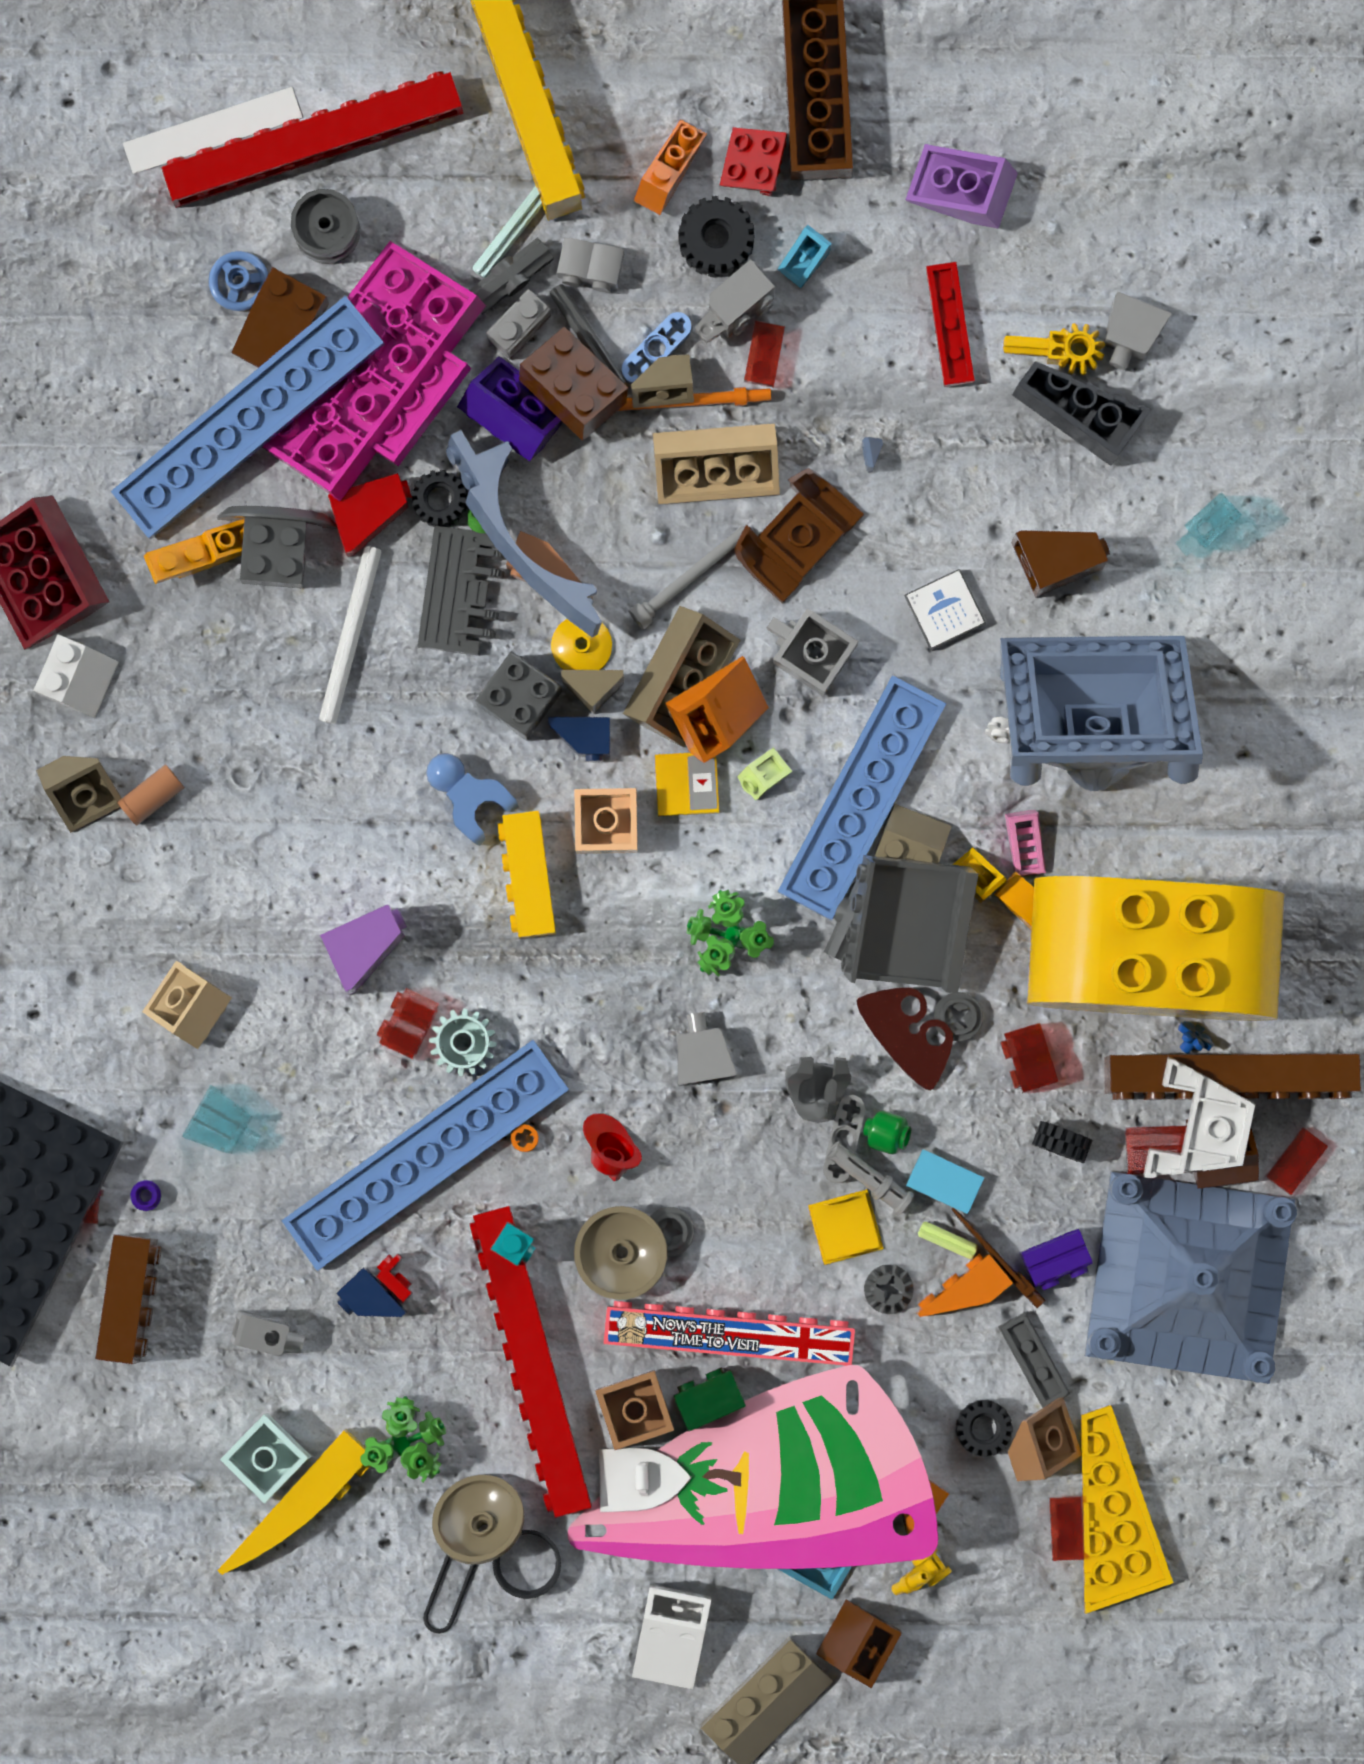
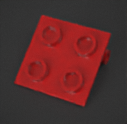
(753, 160)

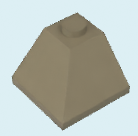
(79, 789)

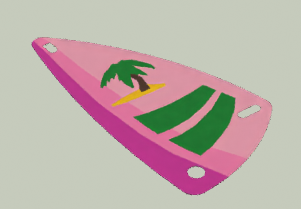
(785, 1486)

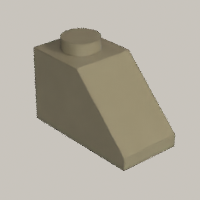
(664, 383)

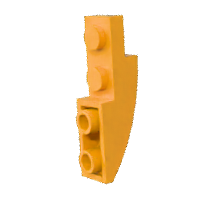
(196, 553)

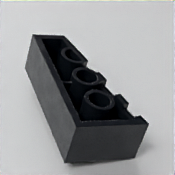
(1081, 410)

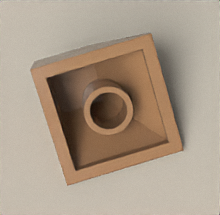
(1044, 1443)

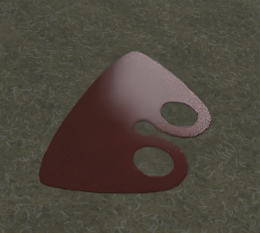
(891, 1028)

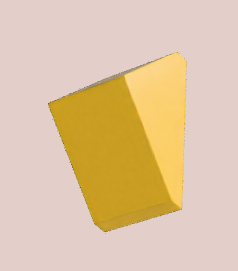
(988, 876)

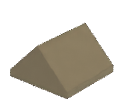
(593, 686)

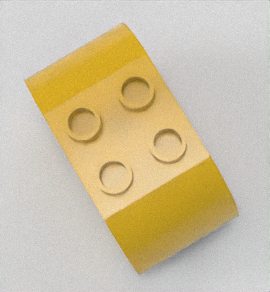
(1156, 948)

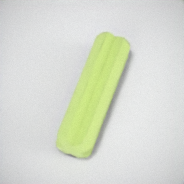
(947, 1240)

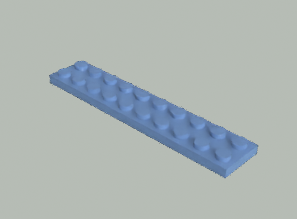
(247, 417)
(425, 1155)

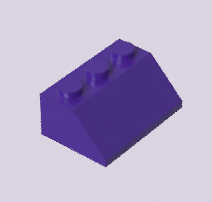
(509, 409)

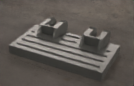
(454, 590)

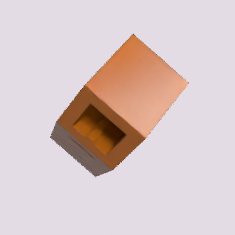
(669, 167)
(975, 1287)

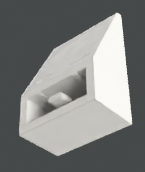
(671, 1636)

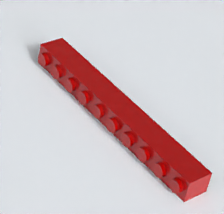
(312, 139)
(533, 1369)

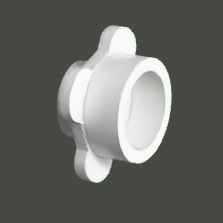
(998, 730)

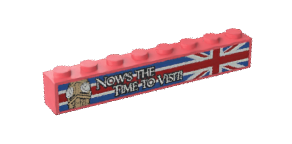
(729, 1335)

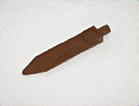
(1017, 1278)

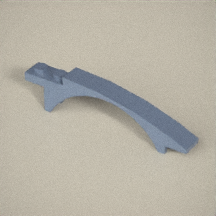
(481, 477)

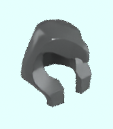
(817, 1087)

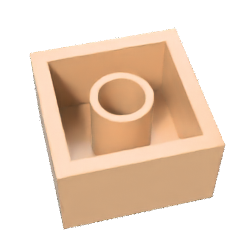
(606, 821)

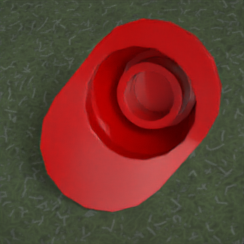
(611, 1146)

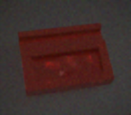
(1142, 1138)

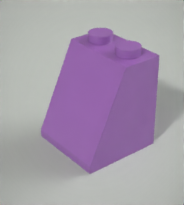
(363, 945)

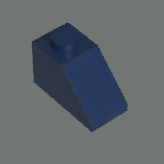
(584, 735)
(368, 1297)

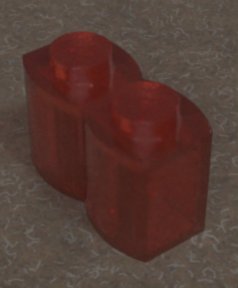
(408, 1023)
(1029, 1058)

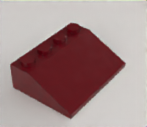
(44, 573)

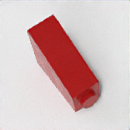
(369, 510)

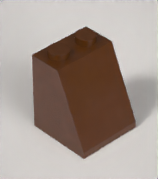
(1058, 557)

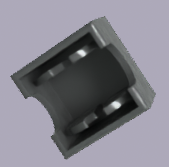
(519, 695)

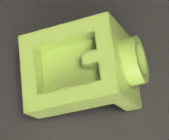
(763, 773)

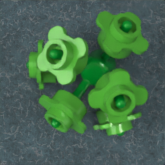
(721, 950)
(413, 1458)

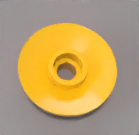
(570, 657)

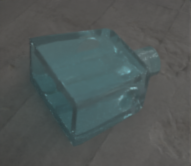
(1219, 514)
(221, 1123)

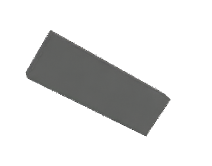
(1033, 1359)

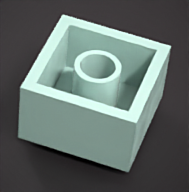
(265, 1458)

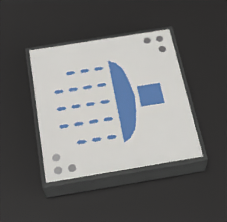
(945, 609)

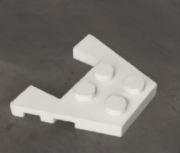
(1215, 1126)

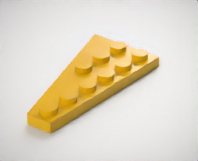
(1118, 1533)

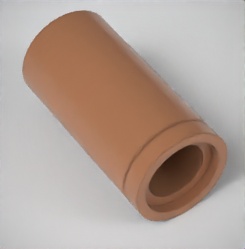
(150, 795)

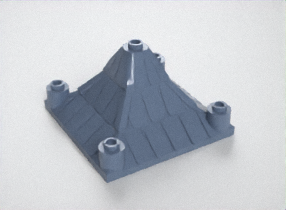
(1100, 707)
(1190, 1277)

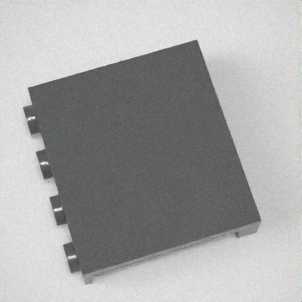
(909, 922)

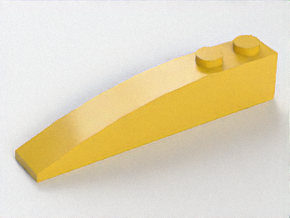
(311, 1493)

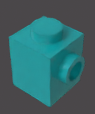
(514, 1245)

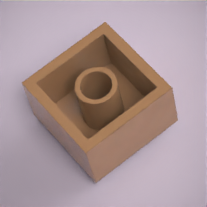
(634, 1410)

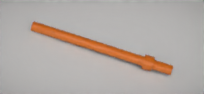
(739, 396)

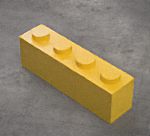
(528, 875)

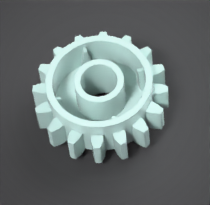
(446, 1042)

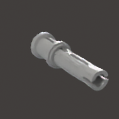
(881, 1186)

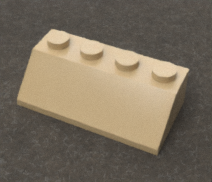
(716, 463)

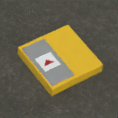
(686, 785)

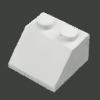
(76, 676)

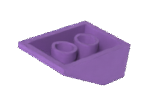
(963, 185)

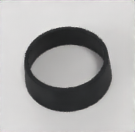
(532, 1593)

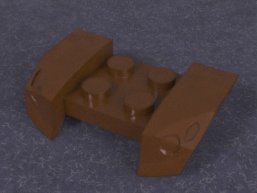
(797, 535)

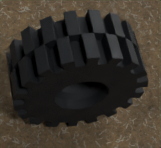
(716, 259)

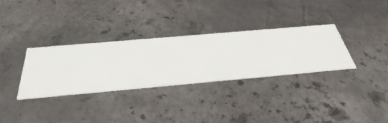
(212, 130)

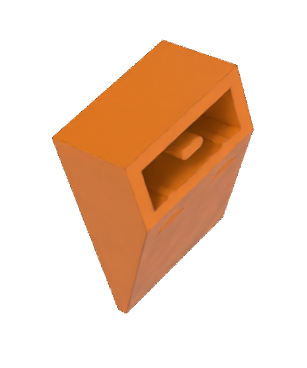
(718, 710)

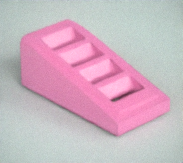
(1013, 832)

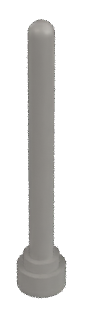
(645, 612)

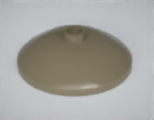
(598, 1259)
(470, 1505)

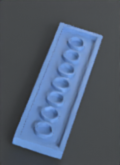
(861, 797)

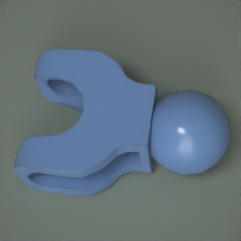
(448, 775)

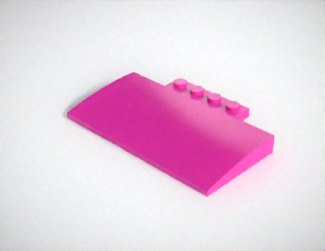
(397, 389)

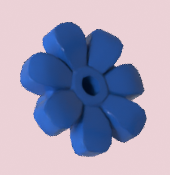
(1194, 1037)

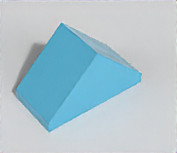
(805, 256)

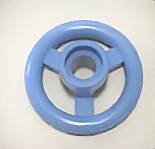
(233, 271)

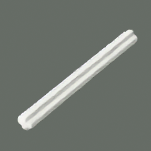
(350, 635)

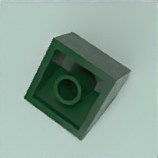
(708, 1399)

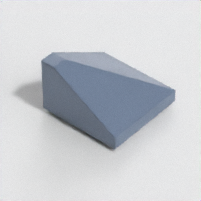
(871, 450)

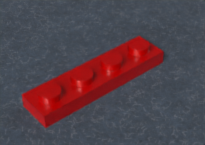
(950, 324)

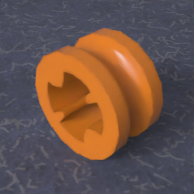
(520, 1129)

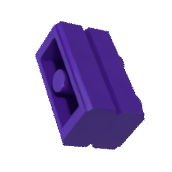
(1057, 1258)

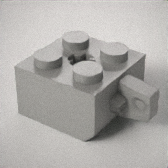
(736, 302)
(794, 653)

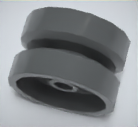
(308, 222)

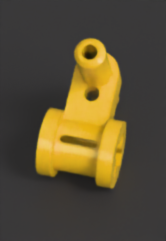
(926, 1570)

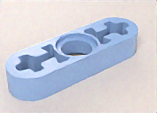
(665, 326)

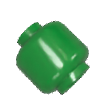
(887, 1132)

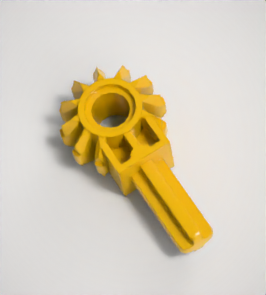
(1058, 348)

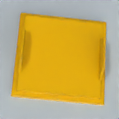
(845, 1227)

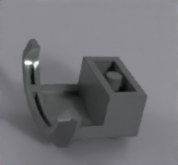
(274, 543)

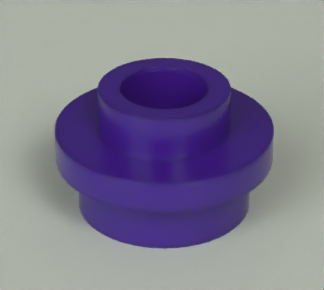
(136, 1199)

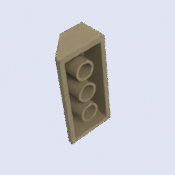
(686, 655)
(766, 1703)

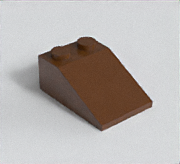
(277, 316)

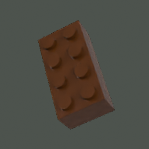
(127, 1299)

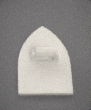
(638, 1479)

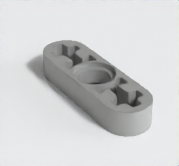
(856, 1118)

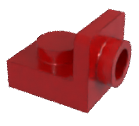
(396, 1283)

